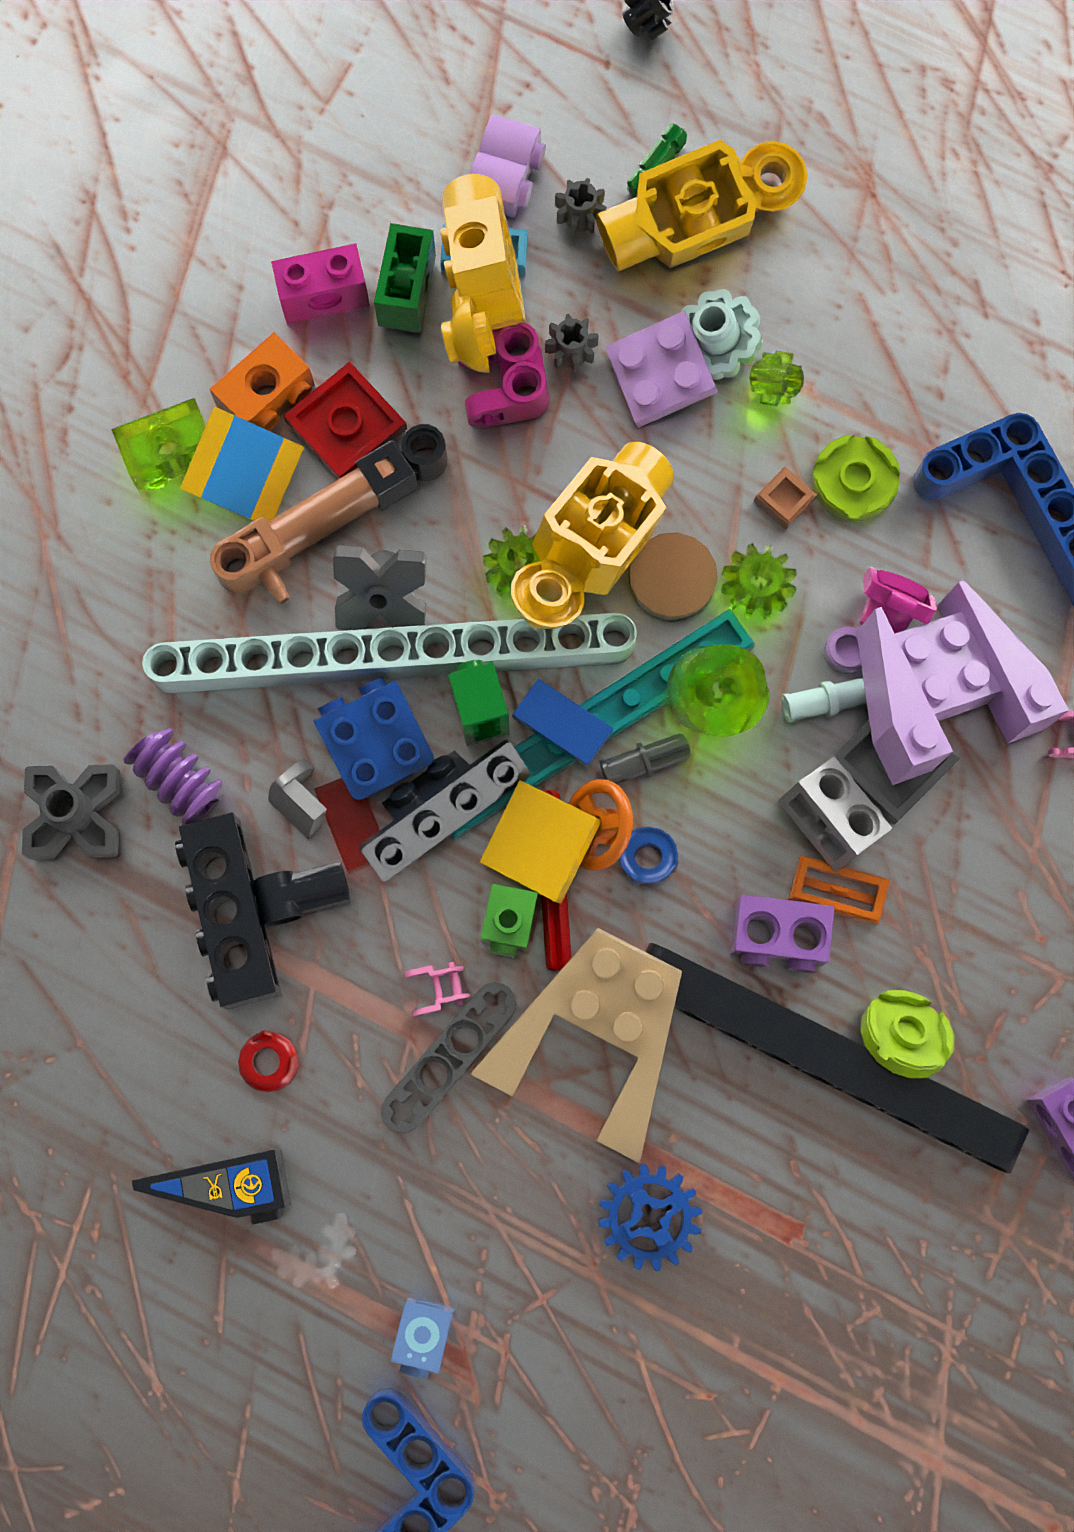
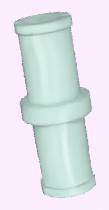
(825, 700)

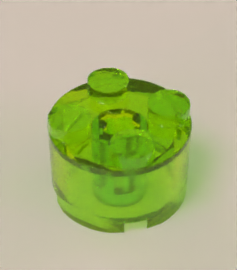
(739, 678)

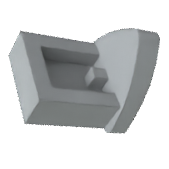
(296, 801)

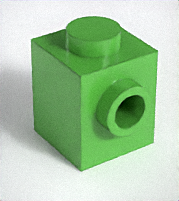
(508, 920)

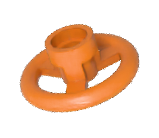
(615, 824)

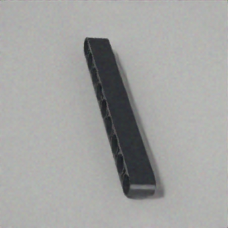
(844, 1064)

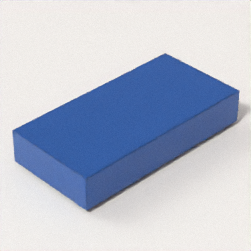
(562, 723)

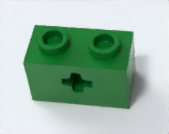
(405, 277)
(479, 702)

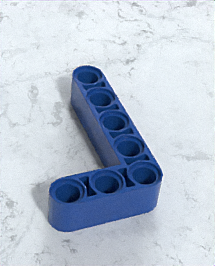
(1013, 462)
(424, 1477)

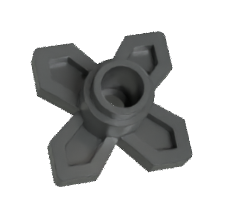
(379, 586)
(55, 797)

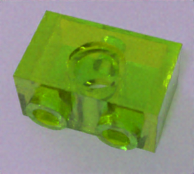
(143, 438)

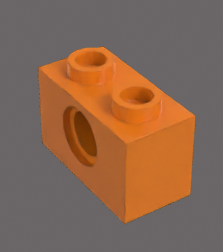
(267, 364)

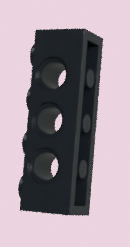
(257, 978)

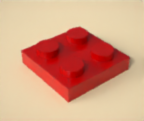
(344, 420)

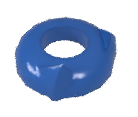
(652, 838)

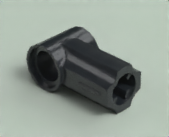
(289, 895)

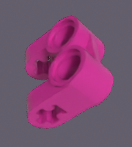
(504, 404)

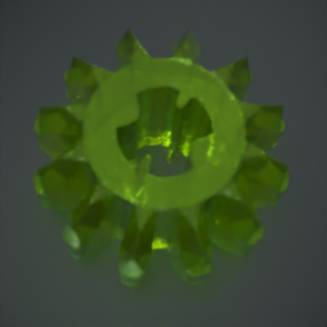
(504, 555)
(763, 565)

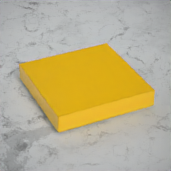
(540, 841)

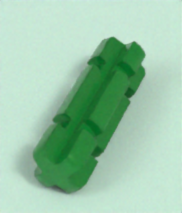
(662, 151)

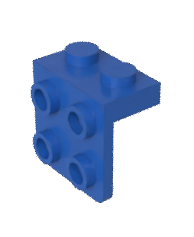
(373, 738)

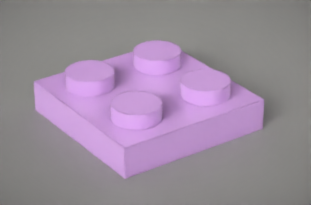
(661, 369)

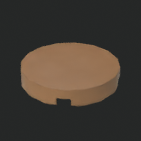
(673, 576)

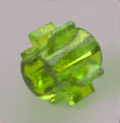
(776, 378)

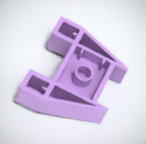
(943, 672)

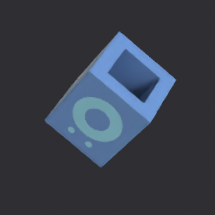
(422, 1337)

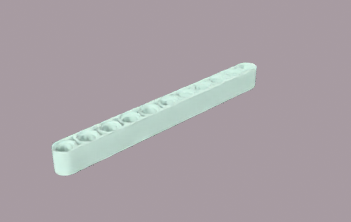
(371, 643)

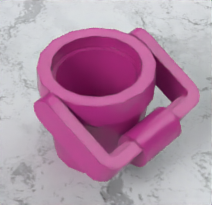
(898, 597)

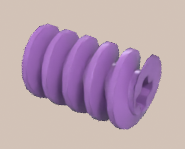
(174, 776)

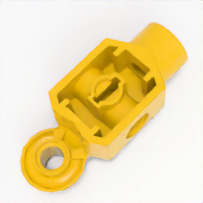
(699, 203)
(481, 269)
(592, 534)

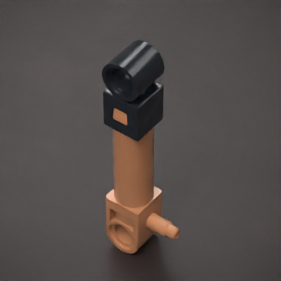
(377, 481)

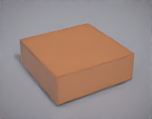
(785, 498)

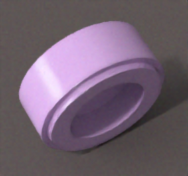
(842, 650)

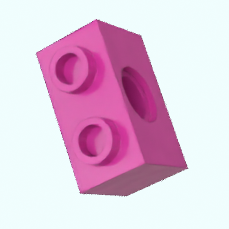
(320, 283)

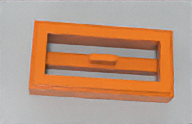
(801, 880)

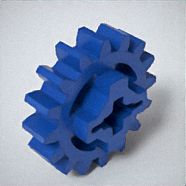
(661, 1237)

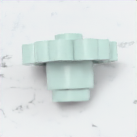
(725, 331)

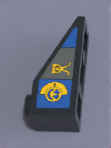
(229, 1187)

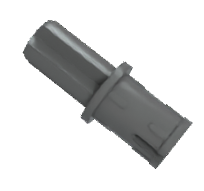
(645, 759)

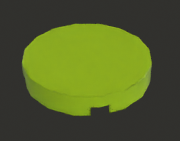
(856, 477)
(907, 1034)

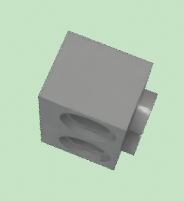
(834, 814)

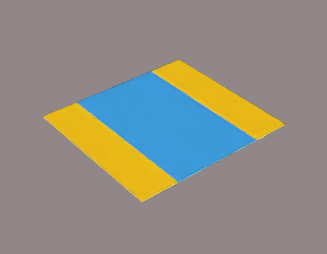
(241, 466)

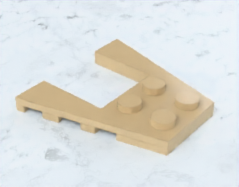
(615, 996)

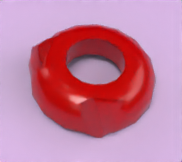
(287, 1067)

